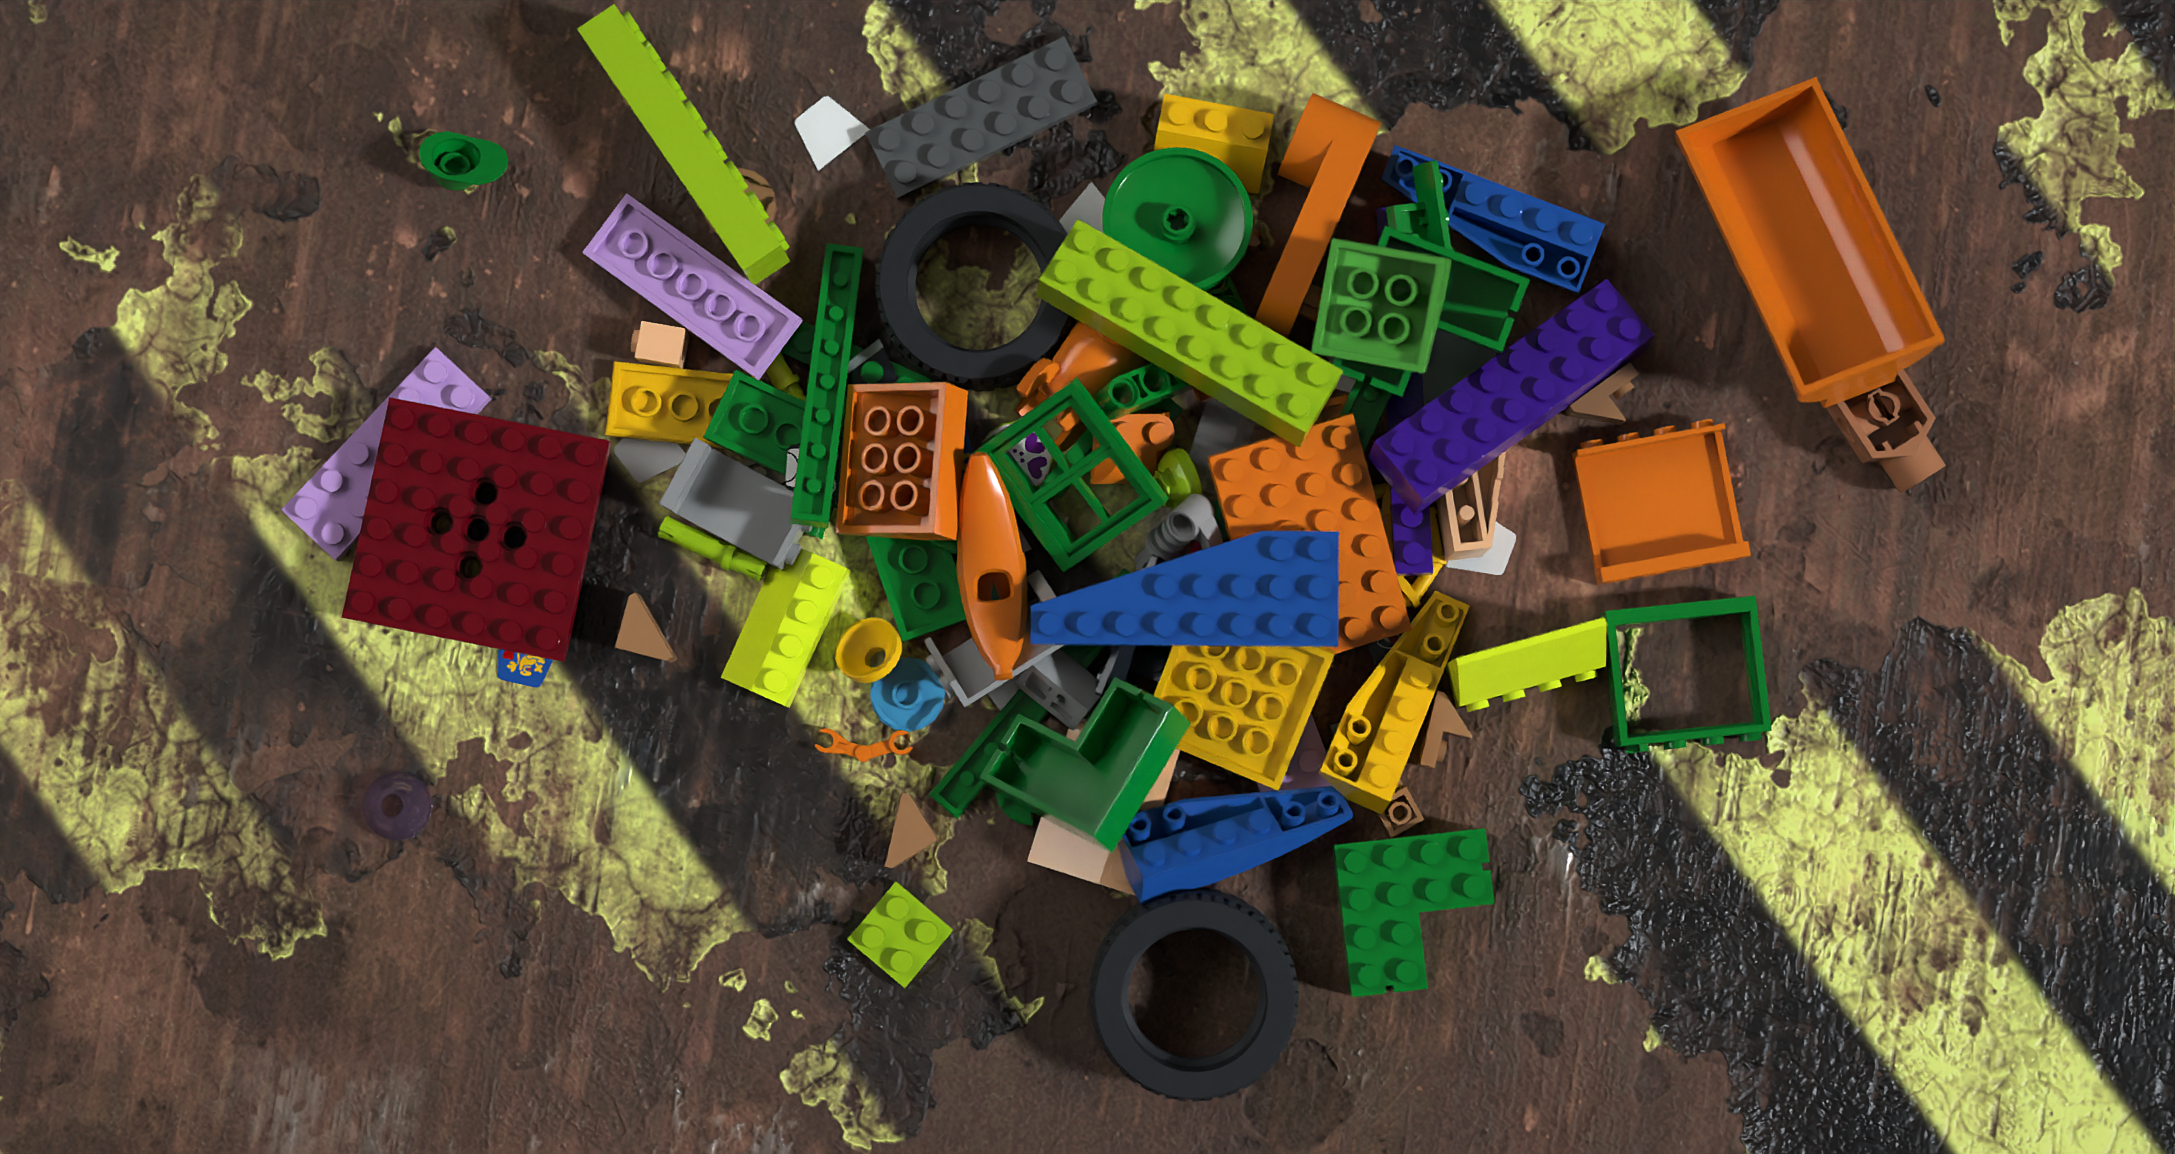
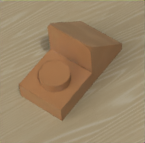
(1597, 404)
(1441, 719)

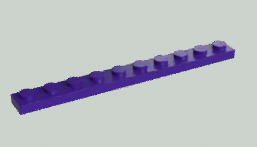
(1409, 532)

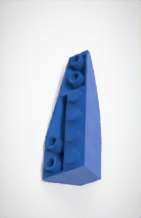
(1507, 223)
(1222, 836)

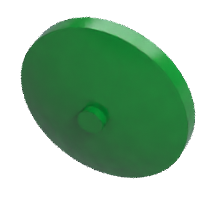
(1181, 214)

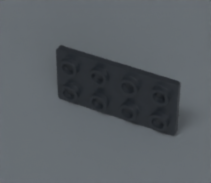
(1133, 661)

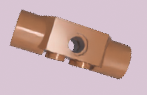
(1891, 429)

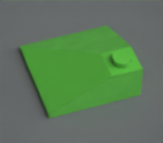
(1380, 305)

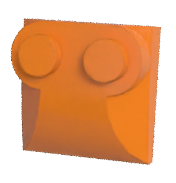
(1147, 434)

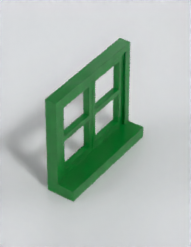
(1032, 502)

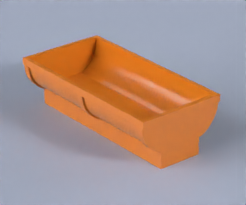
(1811, 243)

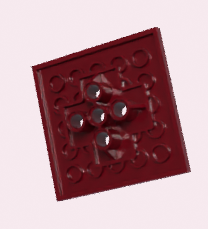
(436, 466)

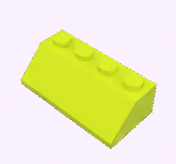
(786, 627)

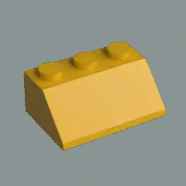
(1224, 131)

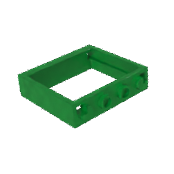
(1754, 665)

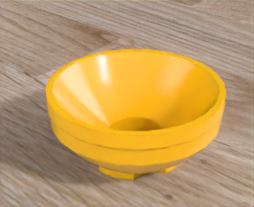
(861, 643)

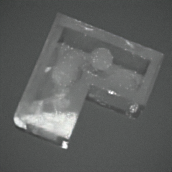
(1218, 431)

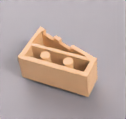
(1470, 512)

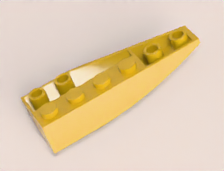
(1391, 706)

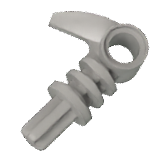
(1187, 522)

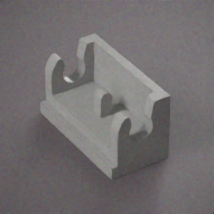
(1060, 687)

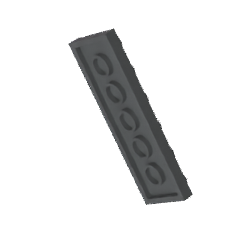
(981, 118)

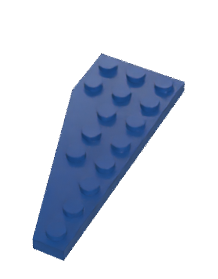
(1235, 594)

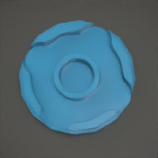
(908, 695)

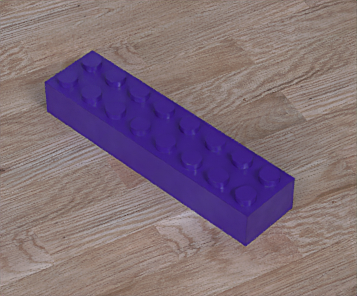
(1510, 396)

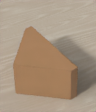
(641, 633)
(910, 833)

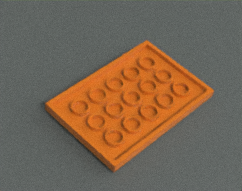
(1319, 489)

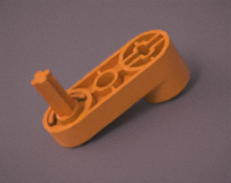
(1328, 159)

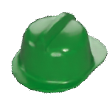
(462, 160)

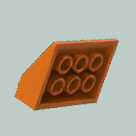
(902, 460)

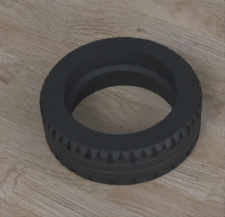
(897, 273)
(1194, 1076)

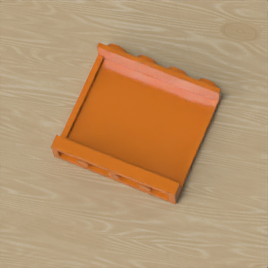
(1658, 502)

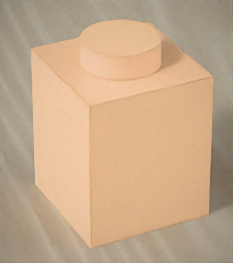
(660, 345)

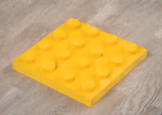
(1244, 703)

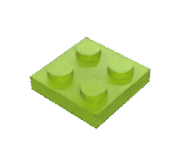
(900, 934)

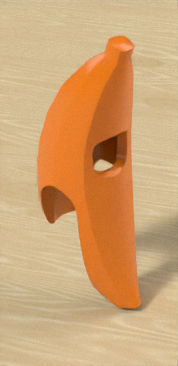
(987, 554)

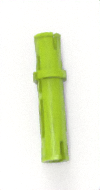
(712, 548)

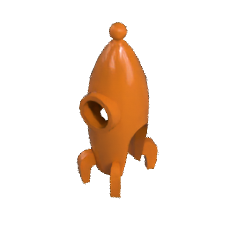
(1082, 355)

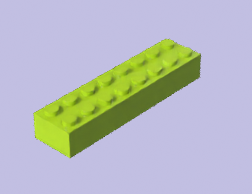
(680, 138)
(1188, 332)

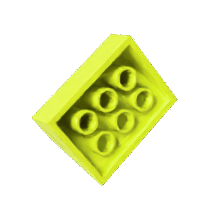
(1527, 664)

